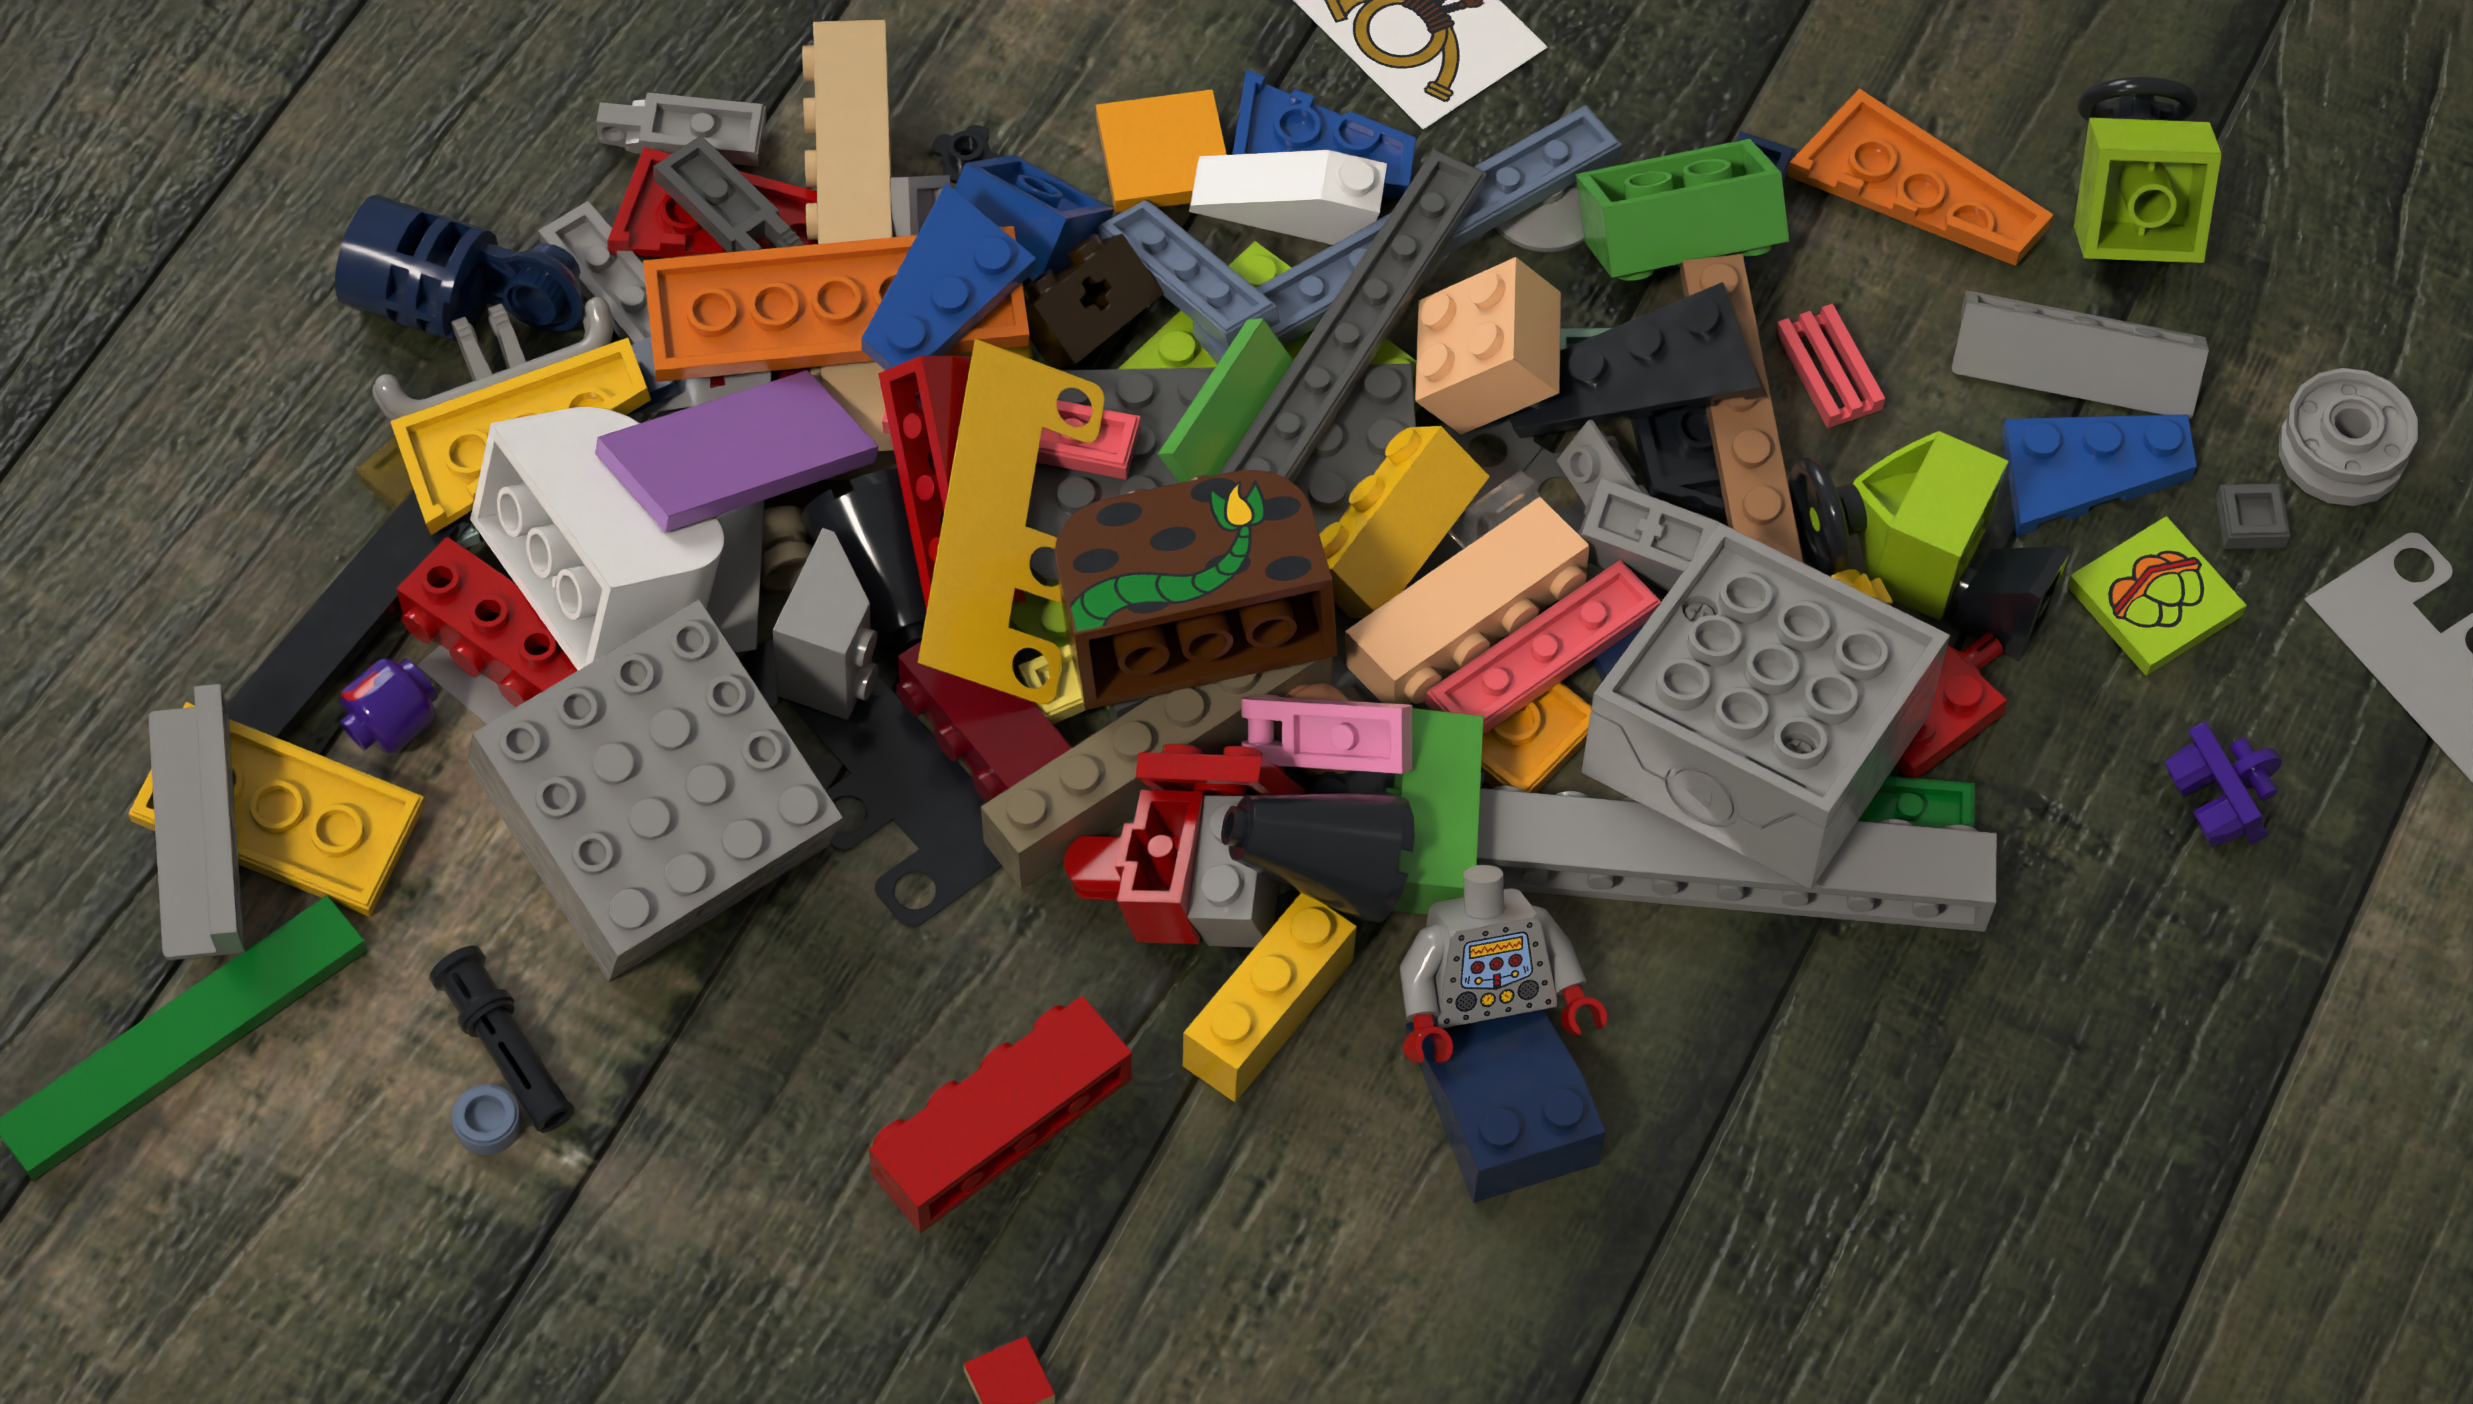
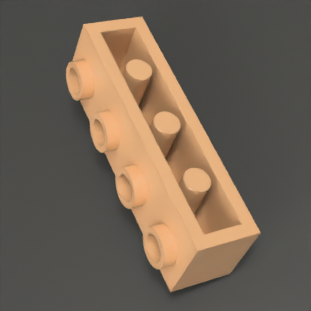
(1467, 605)

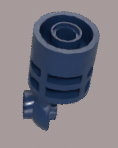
(440, 269)

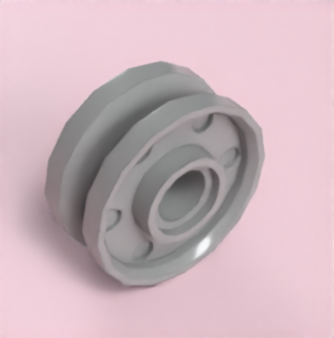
(2356, 406)

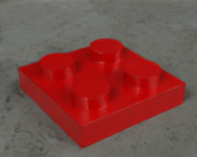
(1235, 773)

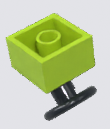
(2145, 173)
(1913, 516)

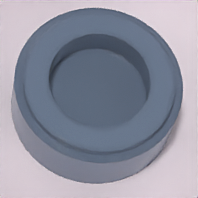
(486, 1119)

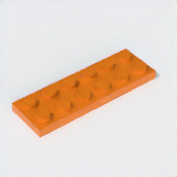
(787, 308)

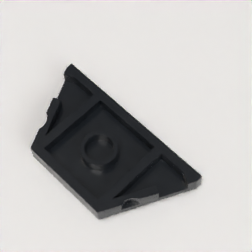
(1680, 459)

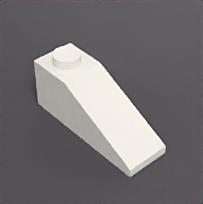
(1292, 193)

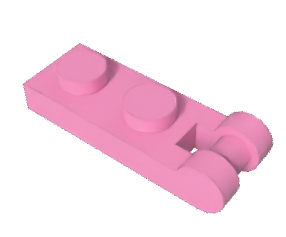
(1330, 733)

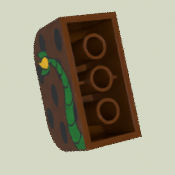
(1193, 586)

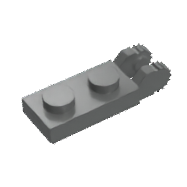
(722, 199)

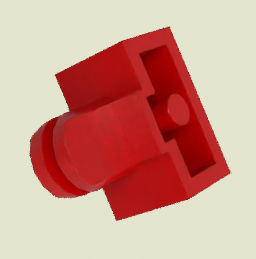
(1146, 867)

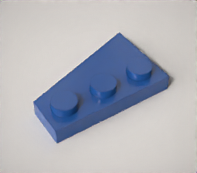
(1292, 123)
(946, 283)
(2084, 461)

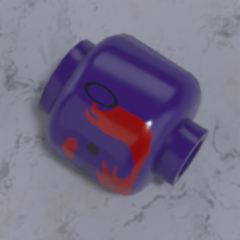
(388, 705)

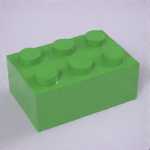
(1682, 208)

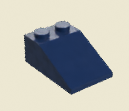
(1512, 1104)

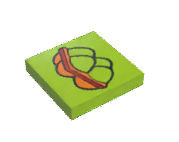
(2156, 595)

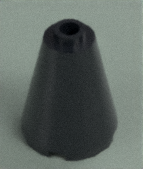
(880, 549)
(1327, 846)

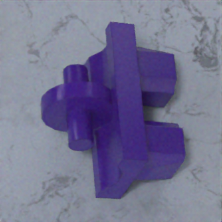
(2206, 763)

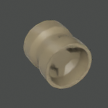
(783, 548)

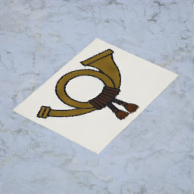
(1428, 51)

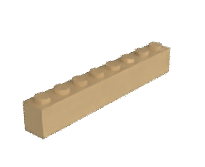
(852, 185)

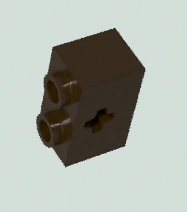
(1116, 291)

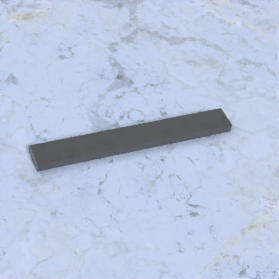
(1359, 319)

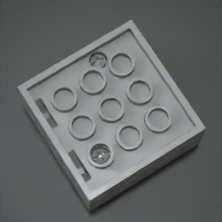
(1764, 704)
(653, 789)

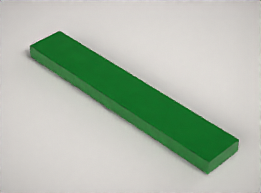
(179, 1037)

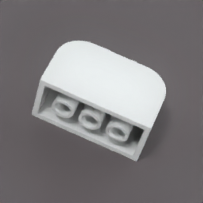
(580, 539)

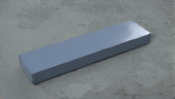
(1191, 273)

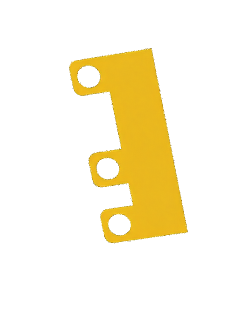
(984, 530)

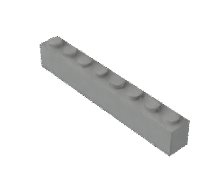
(1639, 855)

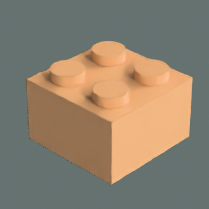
(1488, 346)

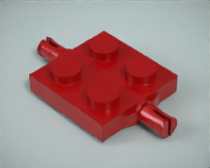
(1960, 708)

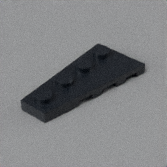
(1652, 363)

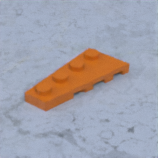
(1912, 176)

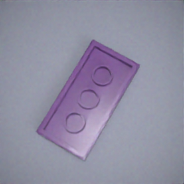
(736, 450)

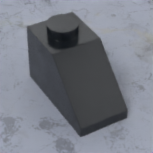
(2009, 595)

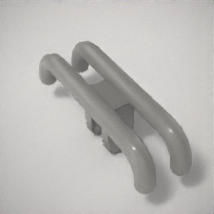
(598, 333)

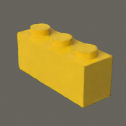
(1398, 517)
(1268, 996)

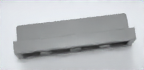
(2079, 355)
(196, 828)

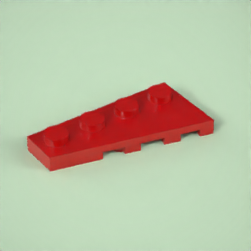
(657, 226)

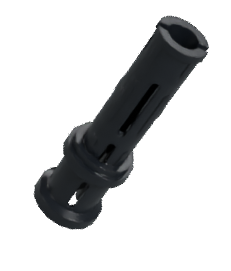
(488, 1015)

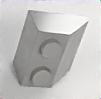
(825, 634)

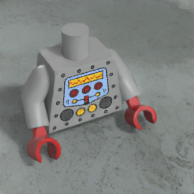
(1485, 962)

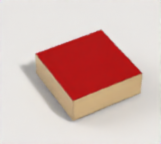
(1009, 1376)

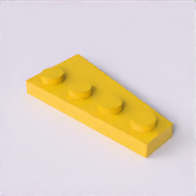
(448, 441)

